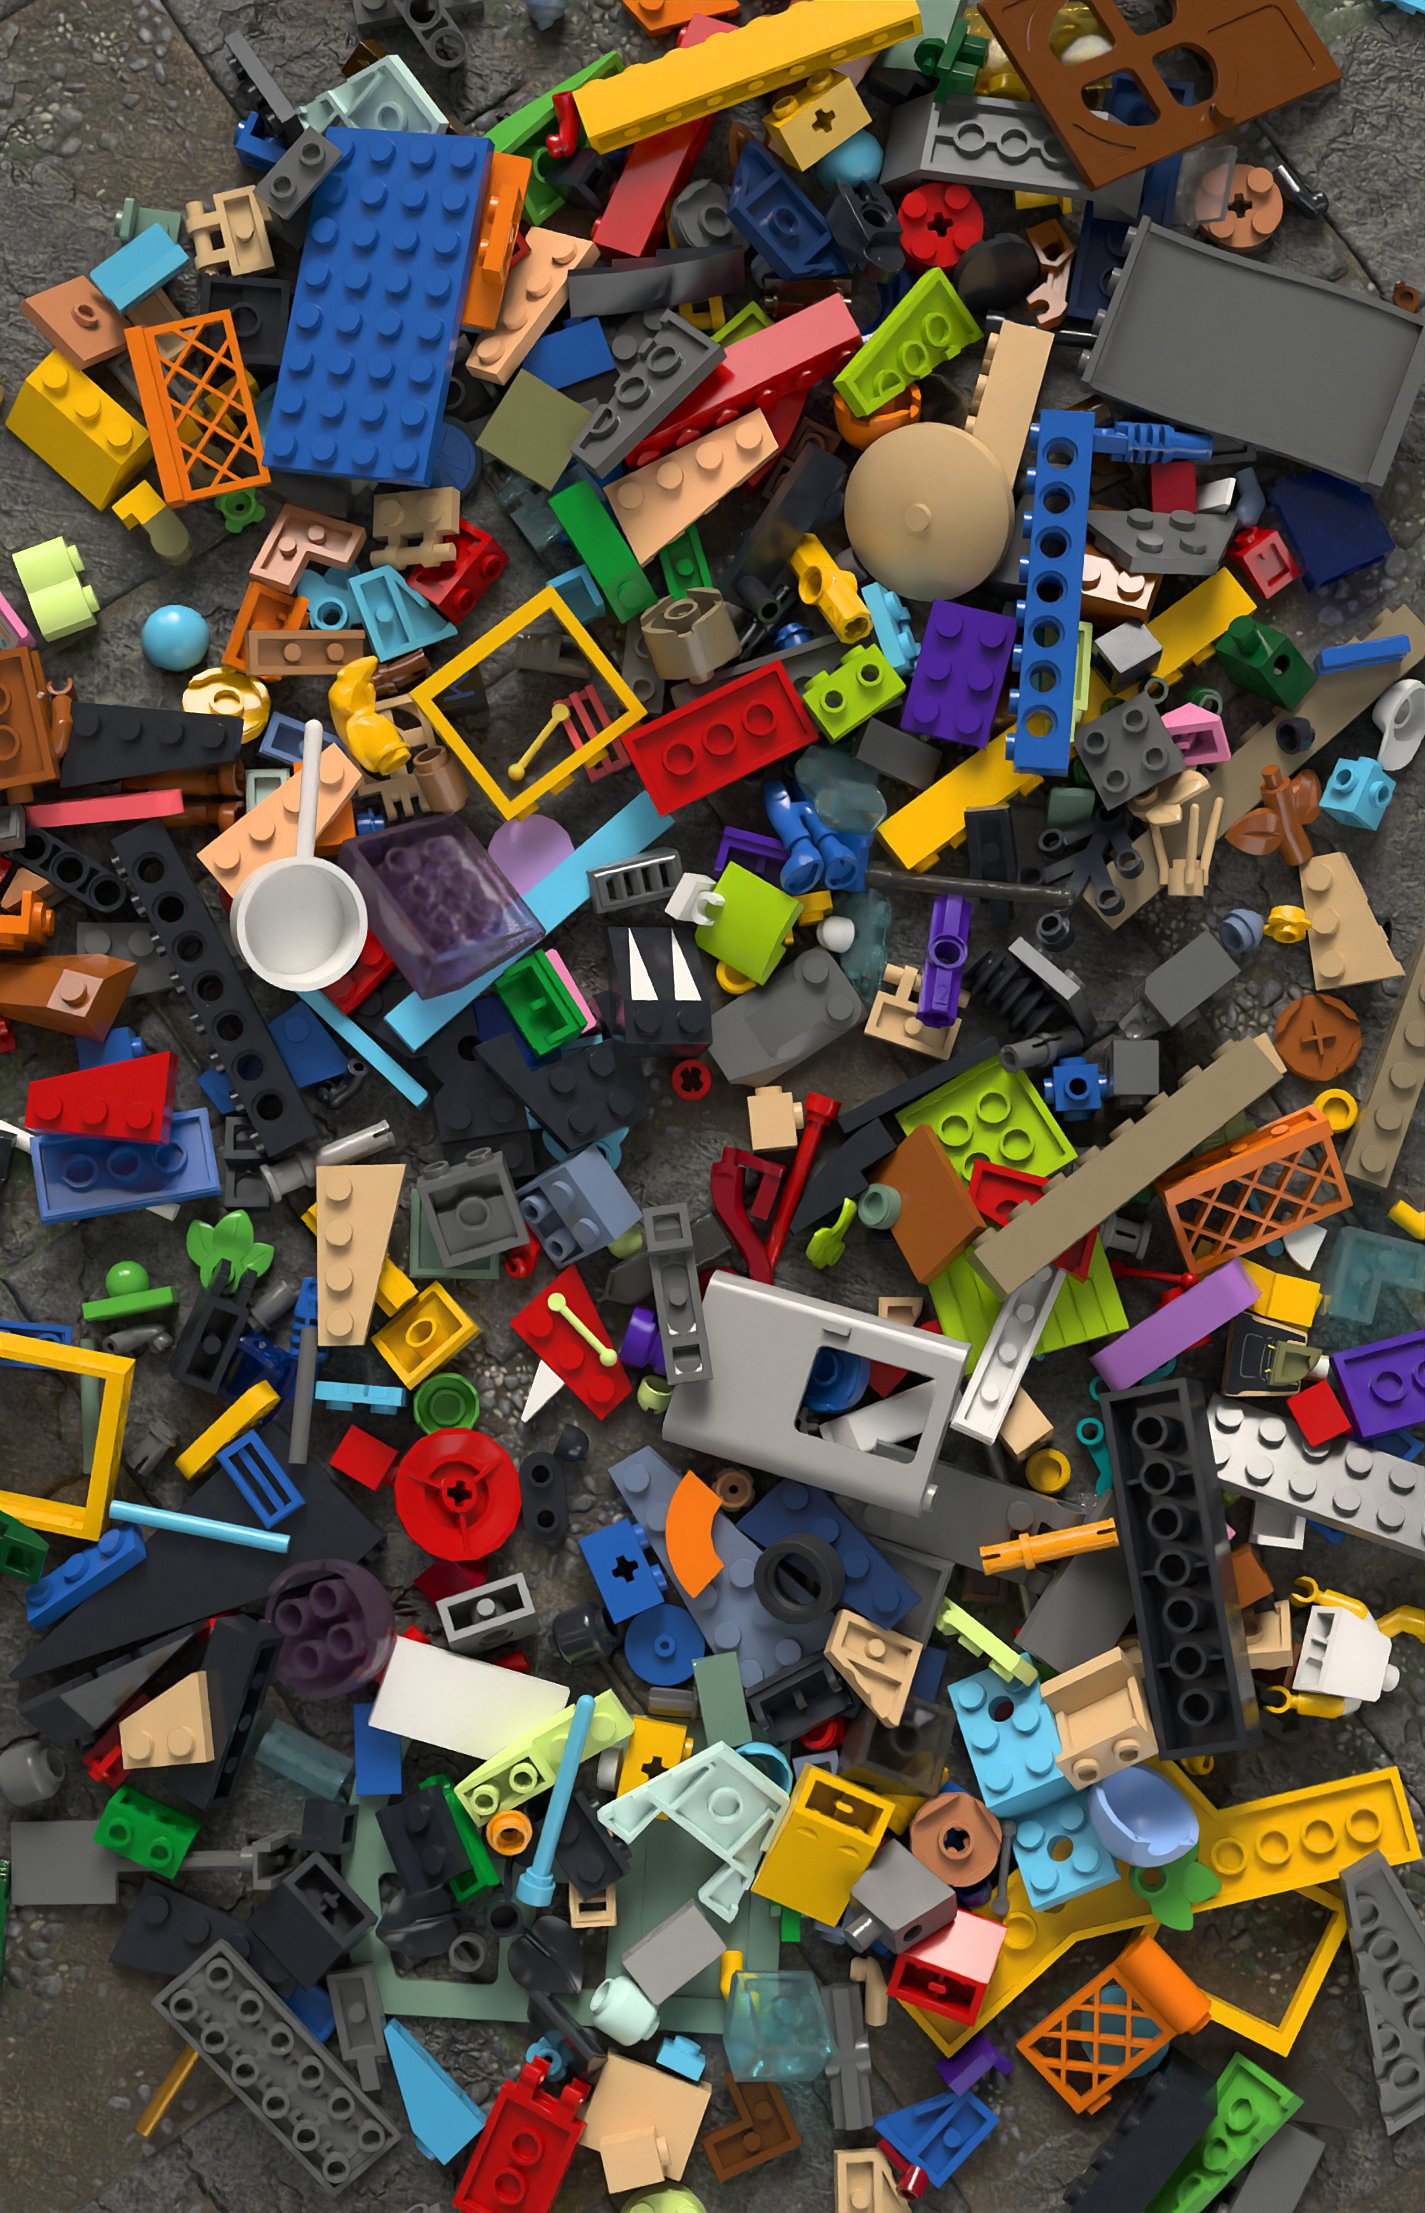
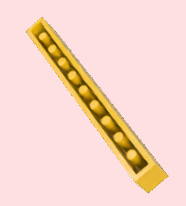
(986, 779)

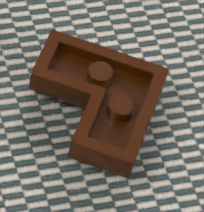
(755, 2137)

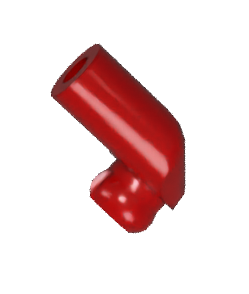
(524, 1257)

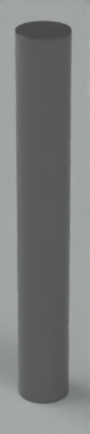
(303, 1396)

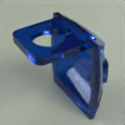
(254, 1362)

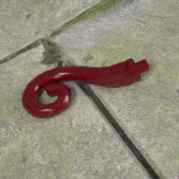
(726, 1193)

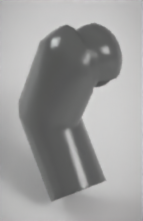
(134, 1336)

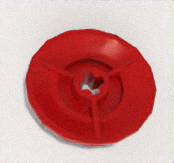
(479, 1472)

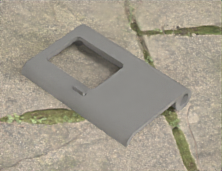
(761, 1364)

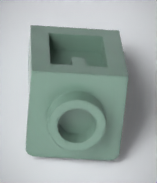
(136, 220)

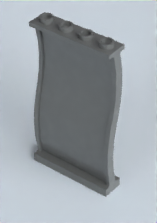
(1257, 355)

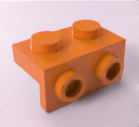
(263, 610)
(28, 929)

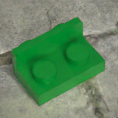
(147, 1831)

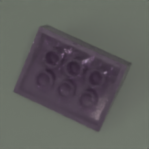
(438, 902)

